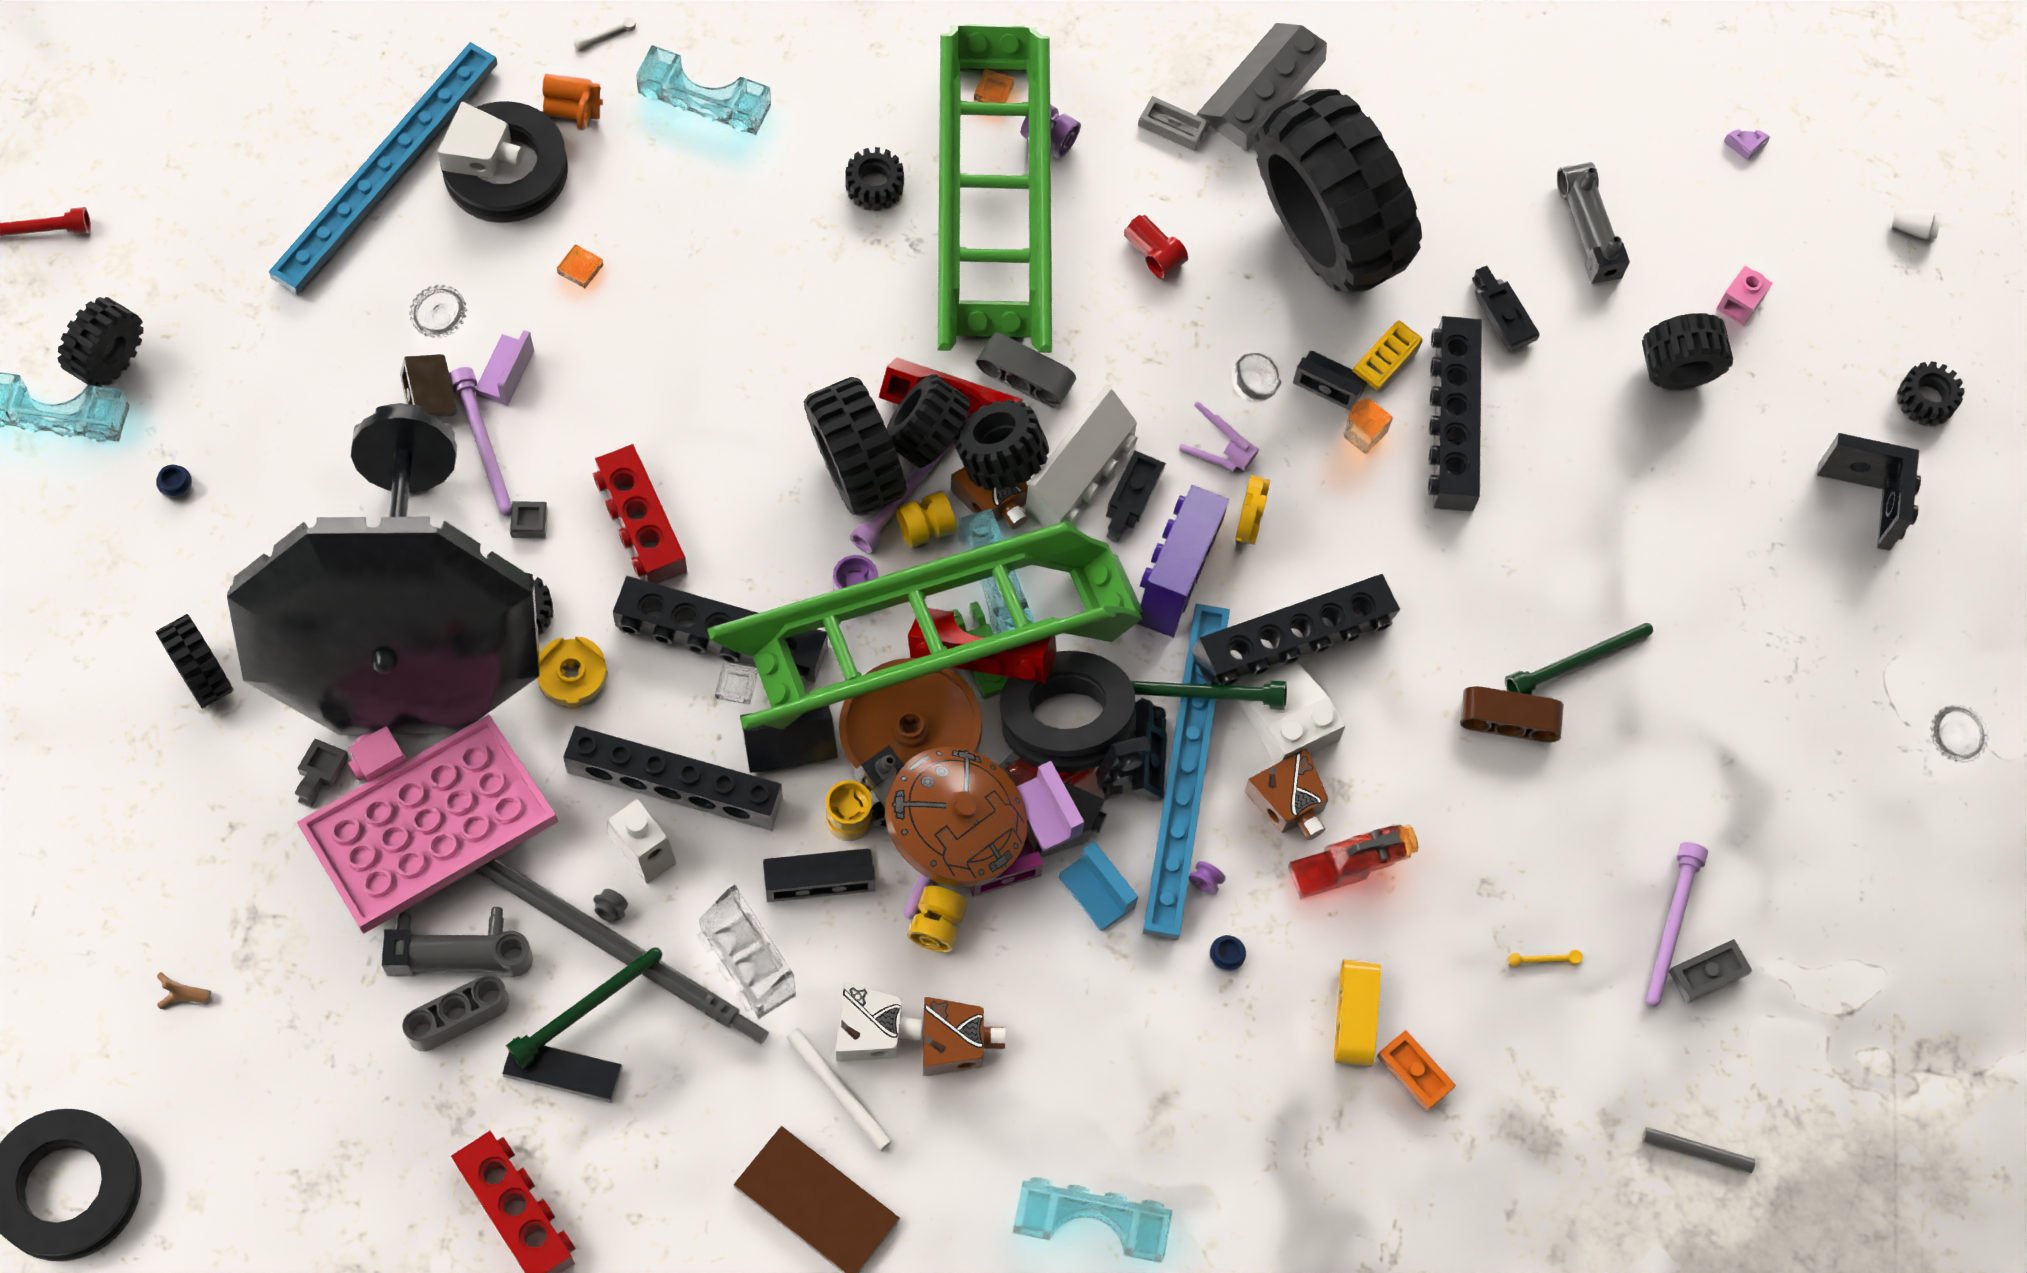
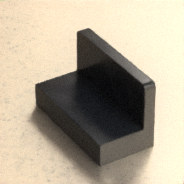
(1329, 380)

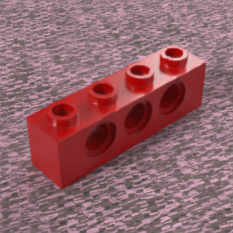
(626, 468)
(475, 1164)

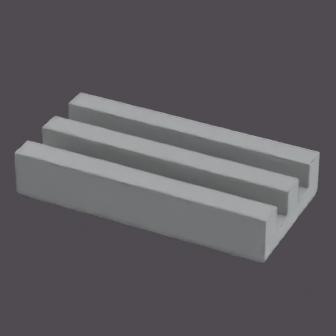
(1170, 126)

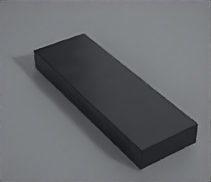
(568, 1073)

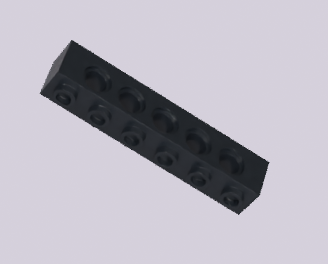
(1464, 338)
(641, 596)
(1369, 596)
(673, 778)

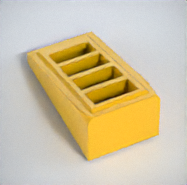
(1400, 339)

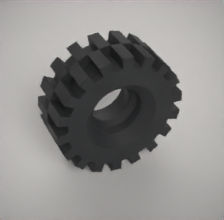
(100, 342)
(194, 661)

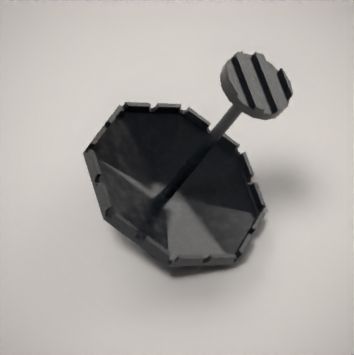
(392, 617)

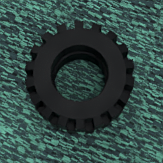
(1687, 351)
(927, 420)
(1002, 445)

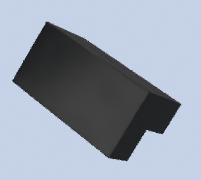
(802, 742)

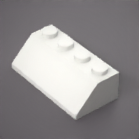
(1081, 461)

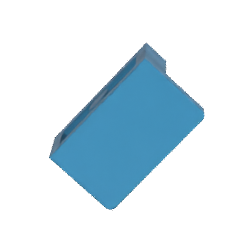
(1099, 887)

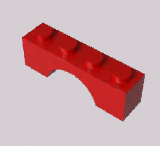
(904, 375)
(1023, 662)

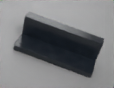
(819, 875)

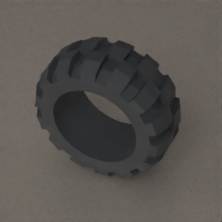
(1338, 190)

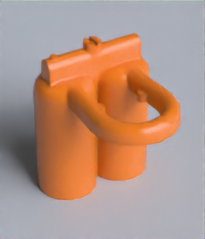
(571, 99)

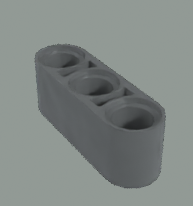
(1026, 370)
(446, 1029)

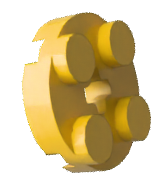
(1252, 509)
(573, 690)

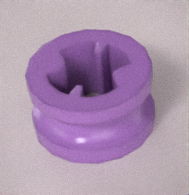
(1207, 878)

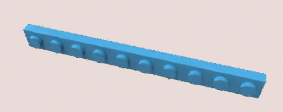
(382, 168)
(1182, 791)

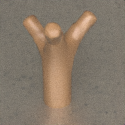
(181, 992)

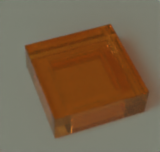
(994, 87)
(580, 266)

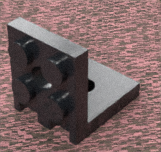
(1880, 467)

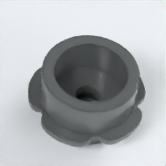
(610, 905)

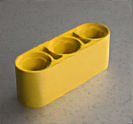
(1357, 1013)

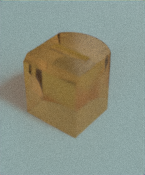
(1366, 425)

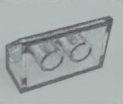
(746, 954)

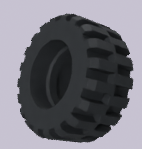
(855, 446)

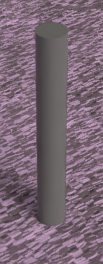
(1698, 1149)

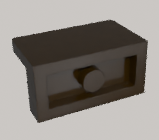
(428, 384)

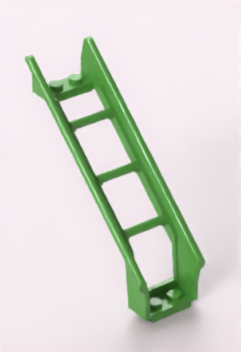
(1007, 49)
(1091, 564)

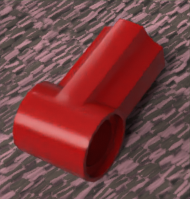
(1160, 252)

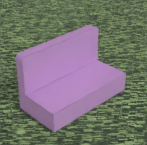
(505, 368)
(1050, 808)

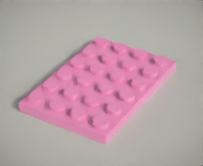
(427, 823)

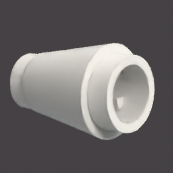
(1917, 222)

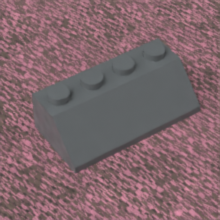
(1264, 82)

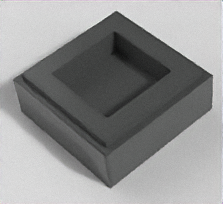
(528, 519)

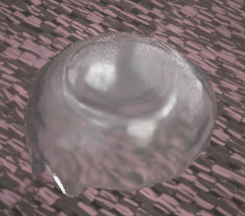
(1255, 377)

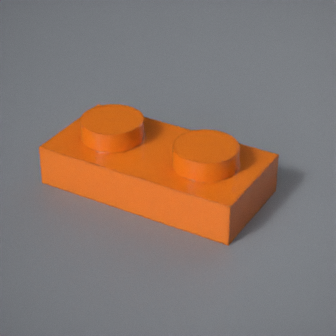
(1416, 1070)

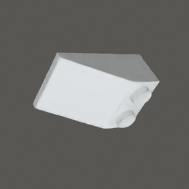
(1307, 721)

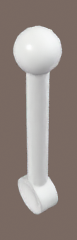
(628, 24)

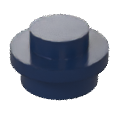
(173, 481)
(1227, 953)

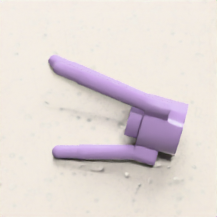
(1239, 450)

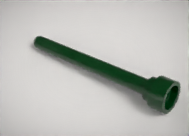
(1526, 682)
(1271, 694)
(526, 1048)

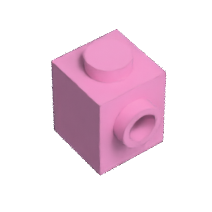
(1744, 295)
(374, 754)

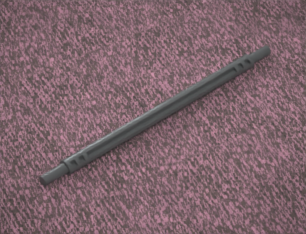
(620, 948)

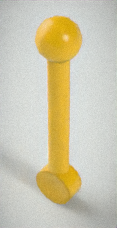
(1573, 957)

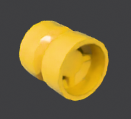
(926, 519)
(849, 810)
(936, 923)

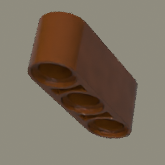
(1511, 714)

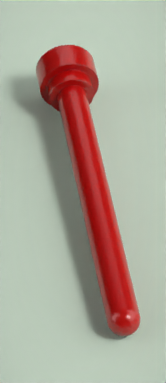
(74, 221)

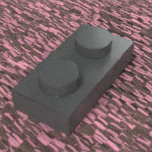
(1710, 971)

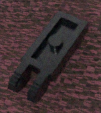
(1150, 775)

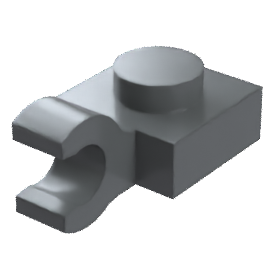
(319, 765)

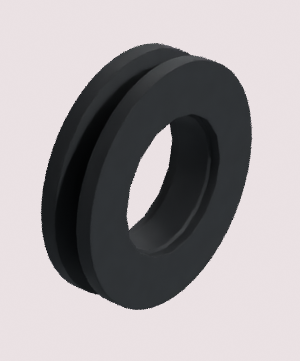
(525, 196)
(1075, 747)
(106, 1214)

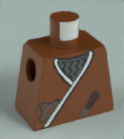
(1004, 503)
(1290, 795)
(956, 1037)

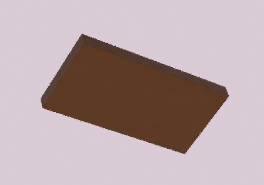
(816, 1202)

